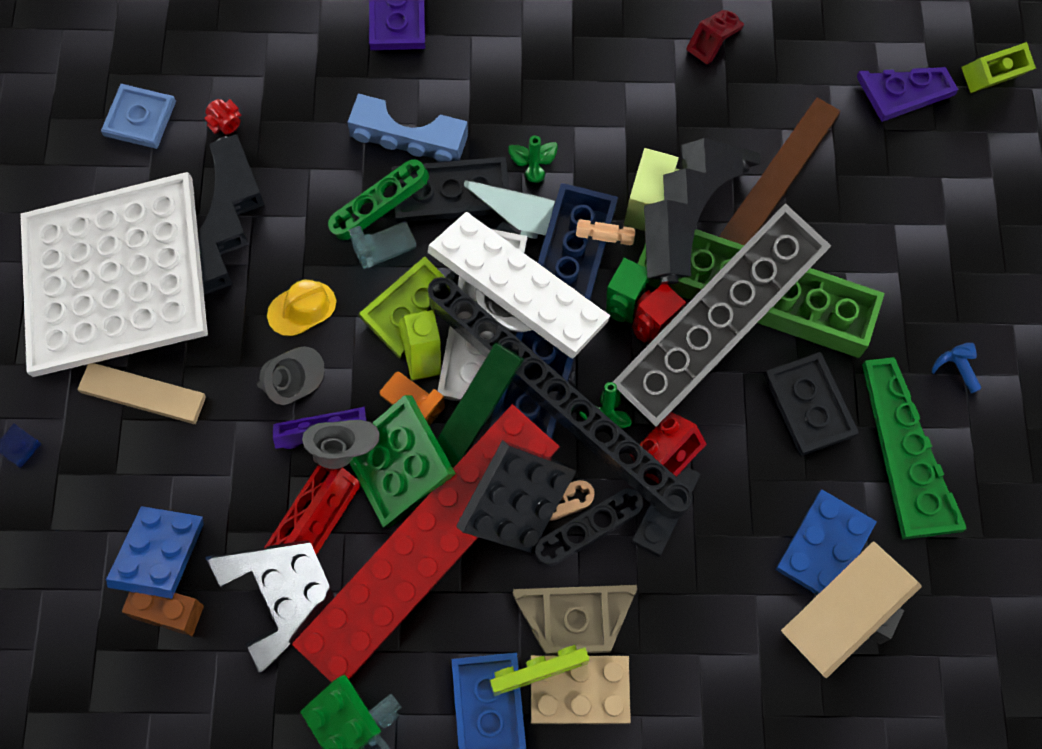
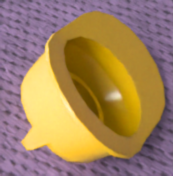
(301, 307)

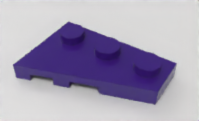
(903, 92)

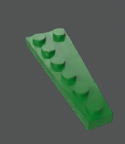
(914, 476)

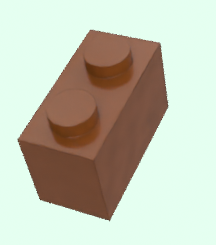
(175, 614)

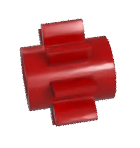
(222, 116)

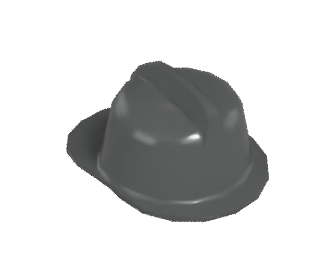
(292, 375)
(338, 442)

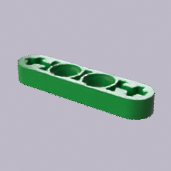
(375, 195)

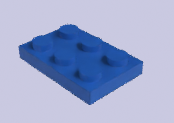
(825, 542)
(155, 552)
(481, 717)

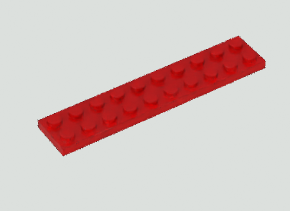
(410, 559)

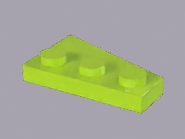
(402, 298)

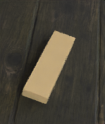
(142, 393)

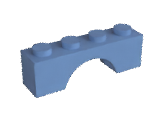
(439, 140)

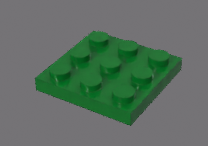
(403, 463)

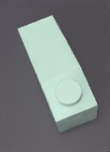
(521, 210)

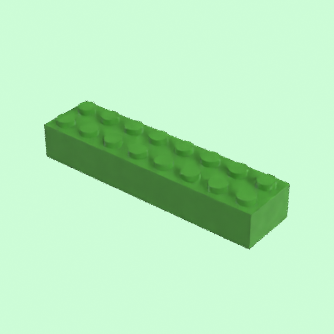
(814, 308)

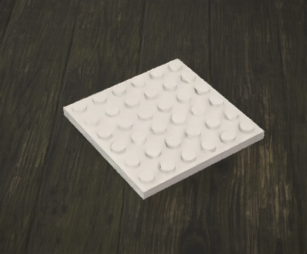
(111, 275)

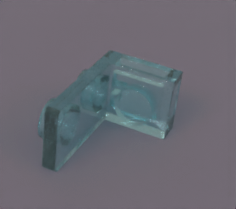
(381, 245)
(384, 715)

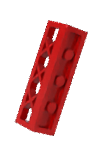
(323, 512)

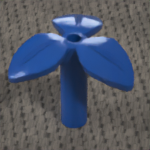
(959, 356)

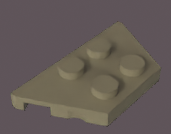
(575, 615)

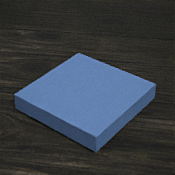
(138, 116)

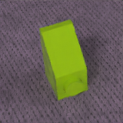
(421, 344)

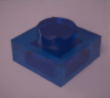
(18, 445)

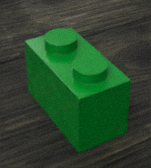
(625, 290)

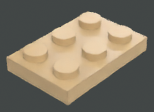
(584, 695)

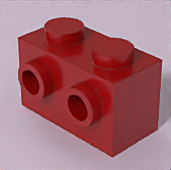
(656, 311)
(673, 443)

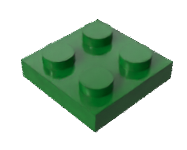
(340, 717)

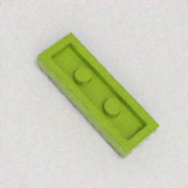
(538, 669)

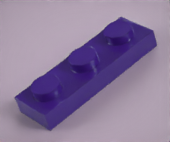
(290, 433)

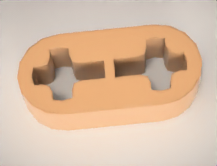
(574, 506)

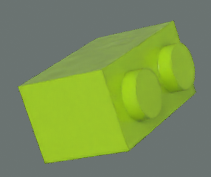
(998, 67)

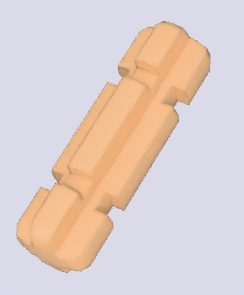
(605, 232)

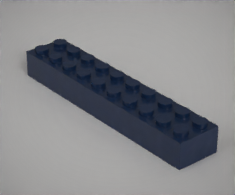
(576, 264)

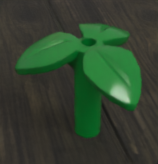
(534, 156)
(611, 399)

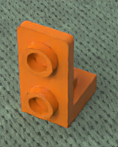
(429, 404)

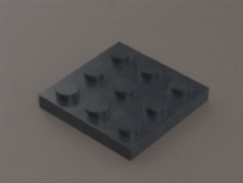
(516, 497)

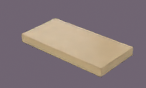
(850, 609)

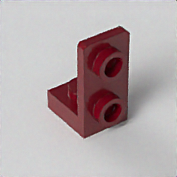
(712, 33)

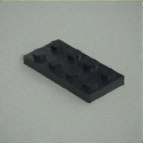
(445, 192)

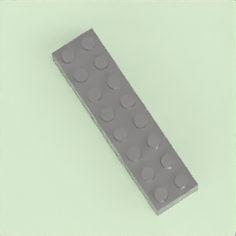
(721, 314)

